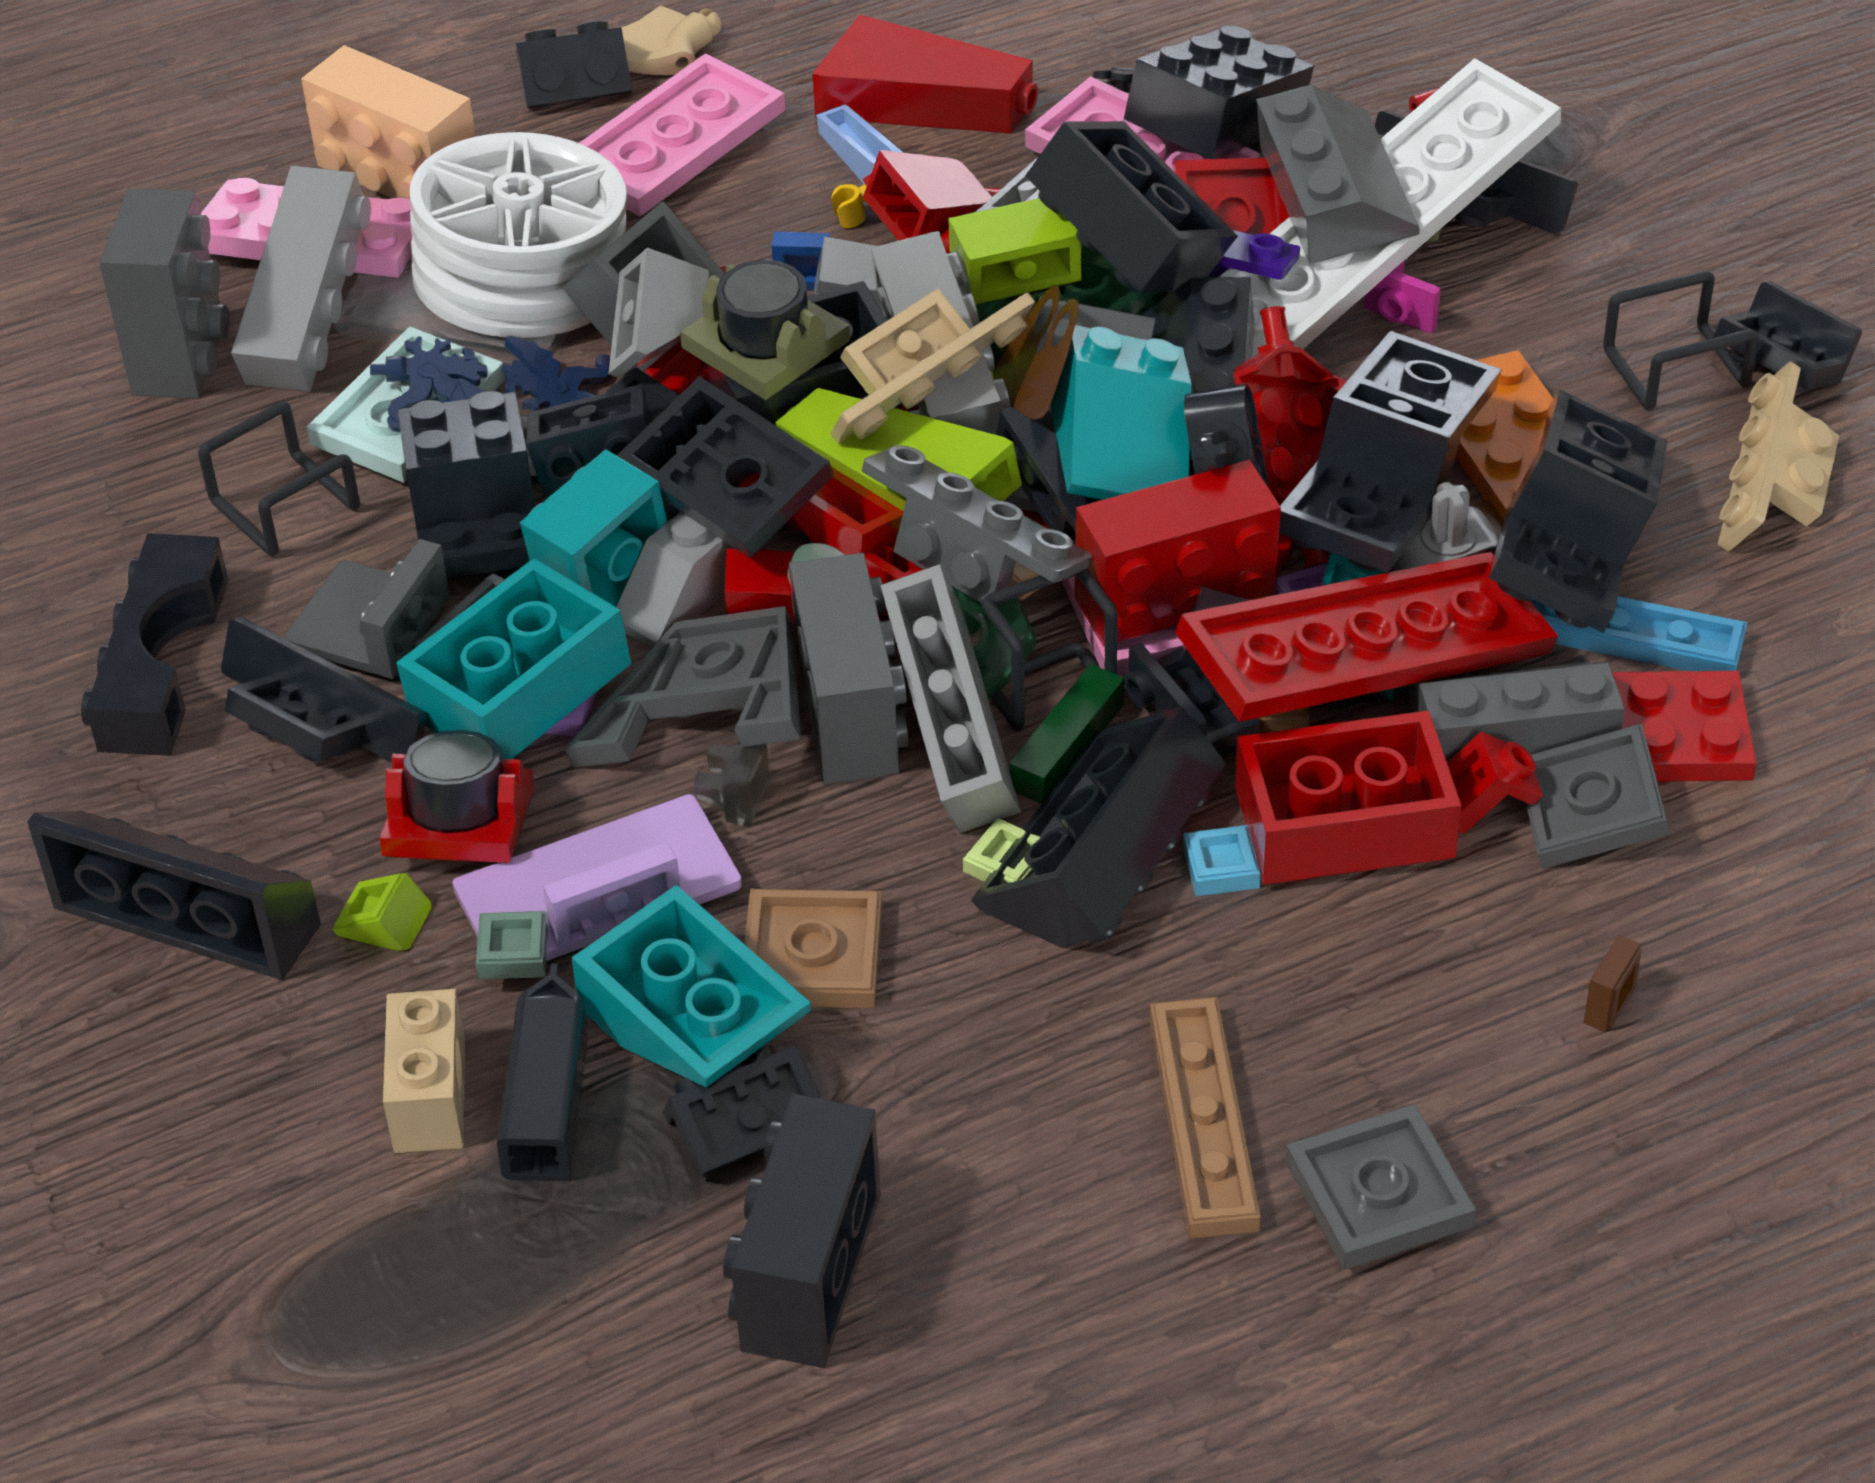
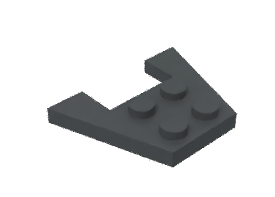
(700, 668)

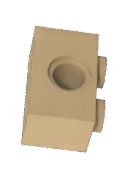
(424, 1071)

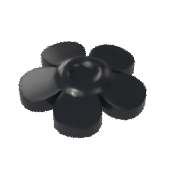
(1117, 74)

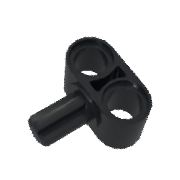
(1224, 429)

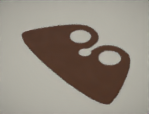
(1034, 375)

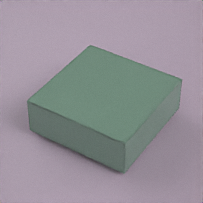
(512, 945)

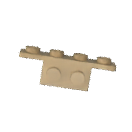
(915, 349)
(1781, 460)

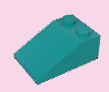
(1121, 413)
(683, 990)

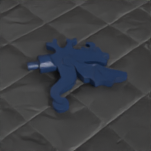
(538, 374)
(449, 375)

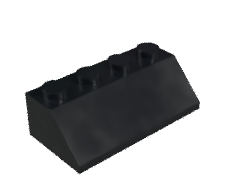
(1213, 326)
(1104, 829)
(175, 891)

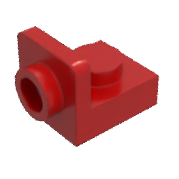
(1489, 772)

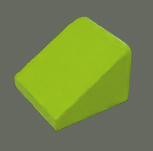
(384, 912)

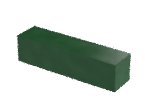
(1066, 731)

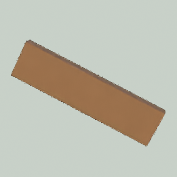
(1204, 1118)

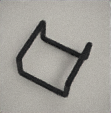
(1648, 398)
(268, 541)
(1016, 712)

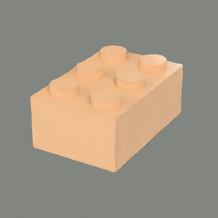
(380, 119)

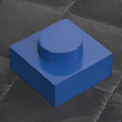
(801, 251)

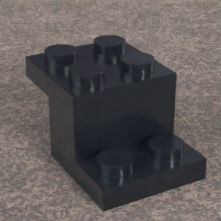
(469, 480)

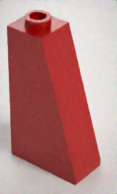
(923, 80)

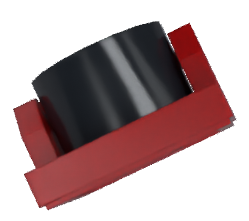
(462, 792)

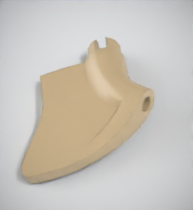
(668, 40)

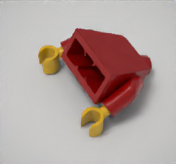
(912, 195)

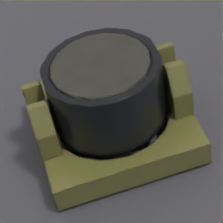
(766, 322)

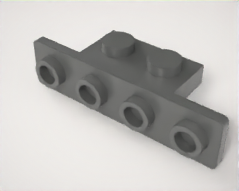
(966, 529)

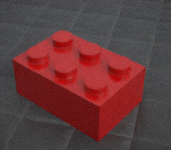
(1173, 538)
(1347, 797)

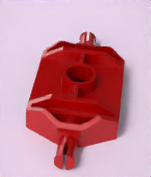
(1286, 408)

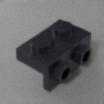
(573, 65)
(1794, 332)
(1167, 685)

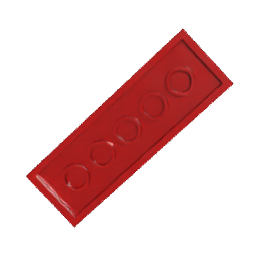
(1362, 636)

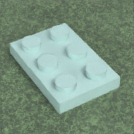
(358, 416)

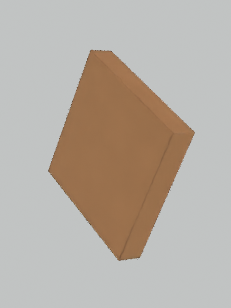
(819, 942)

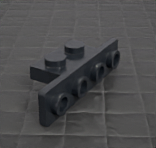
(1521, 192)
(311, 700)

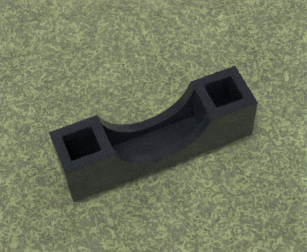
(135, 696)

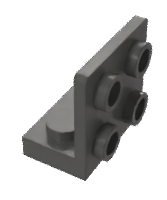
(374, 615)

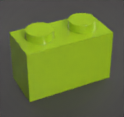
(1014, 250)

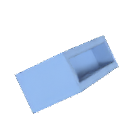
(853, 139)

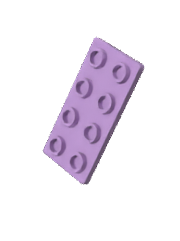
(605, 874)

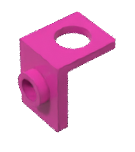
(1405, 300)

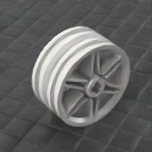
(507, 227)

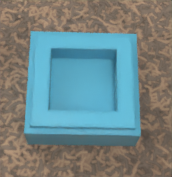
(1221, 860)

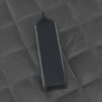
(543, 1083)

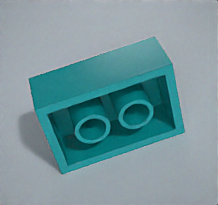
(517, 659)

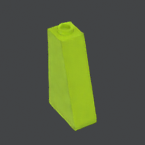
(975, 454)

